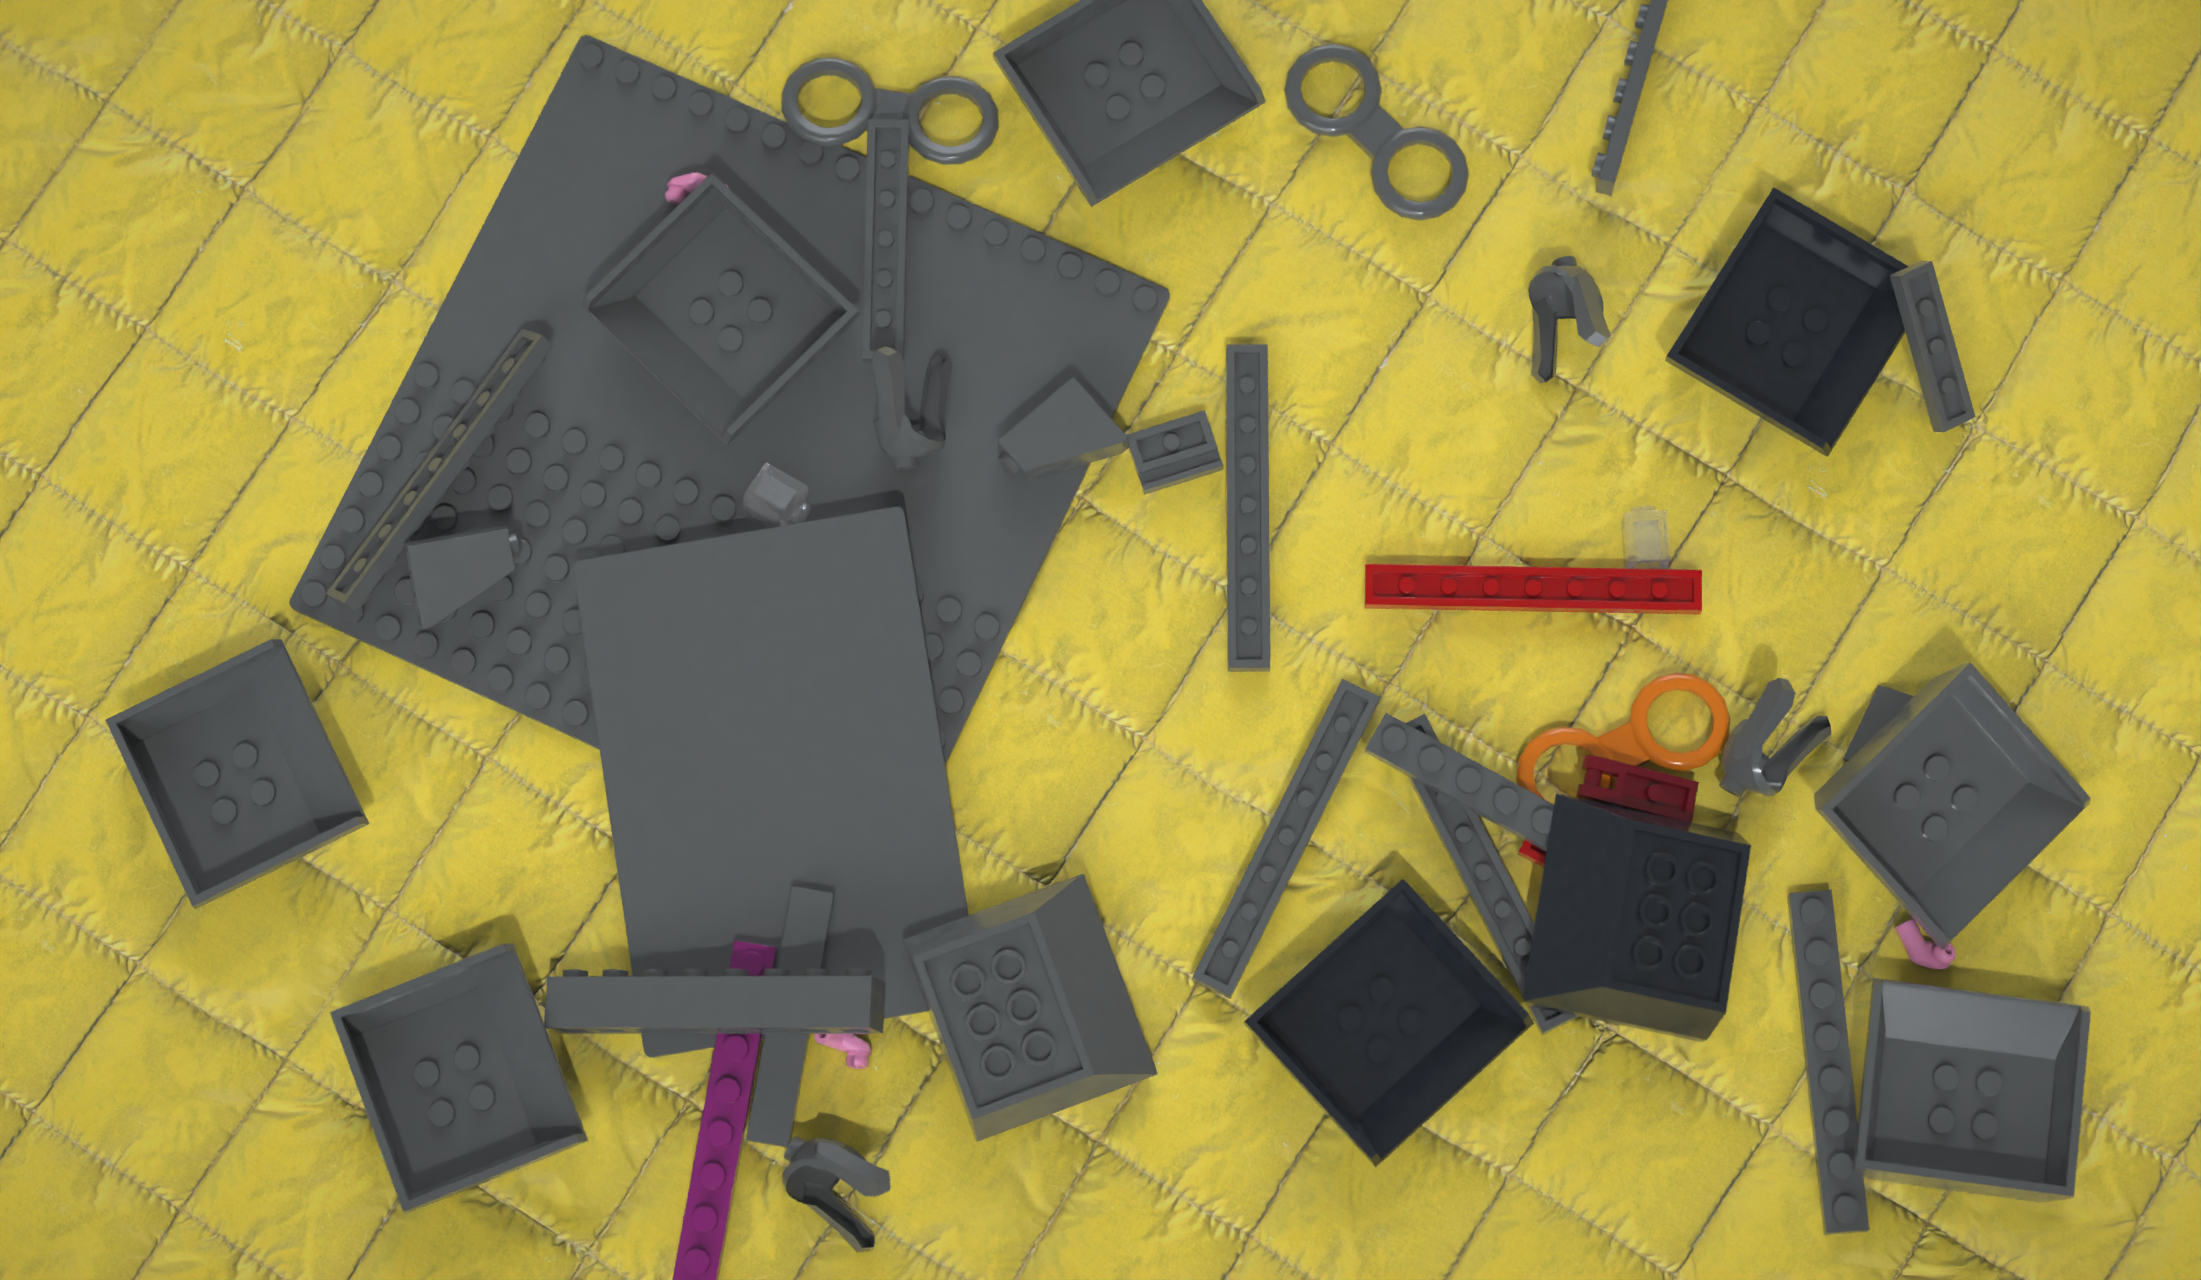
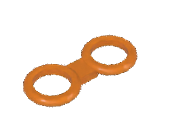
(1633, 741)

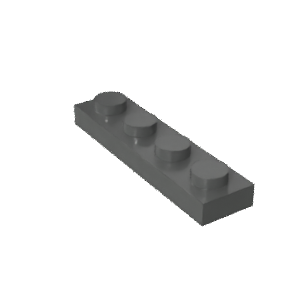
(1932, 346)

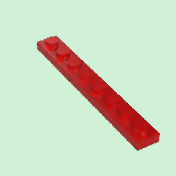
(1533, 589)

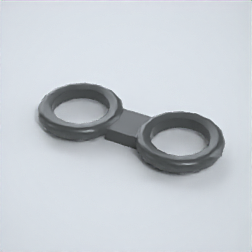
(889, 105)
(1376, 132)

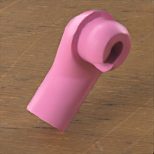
(682, 186)
(1923, 951)
(857, 1049)

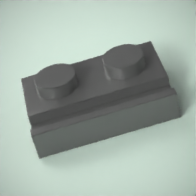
(1174, 452)

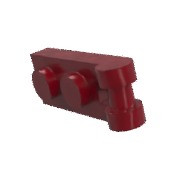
(1638, 788)

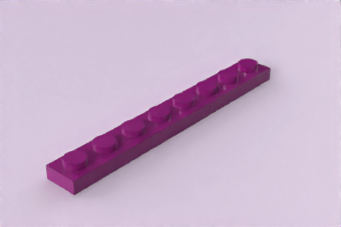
(721, 1137)

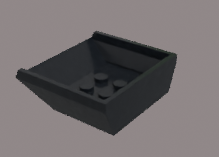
(1795, 323)
(1637, 919)
(1389, 1022)

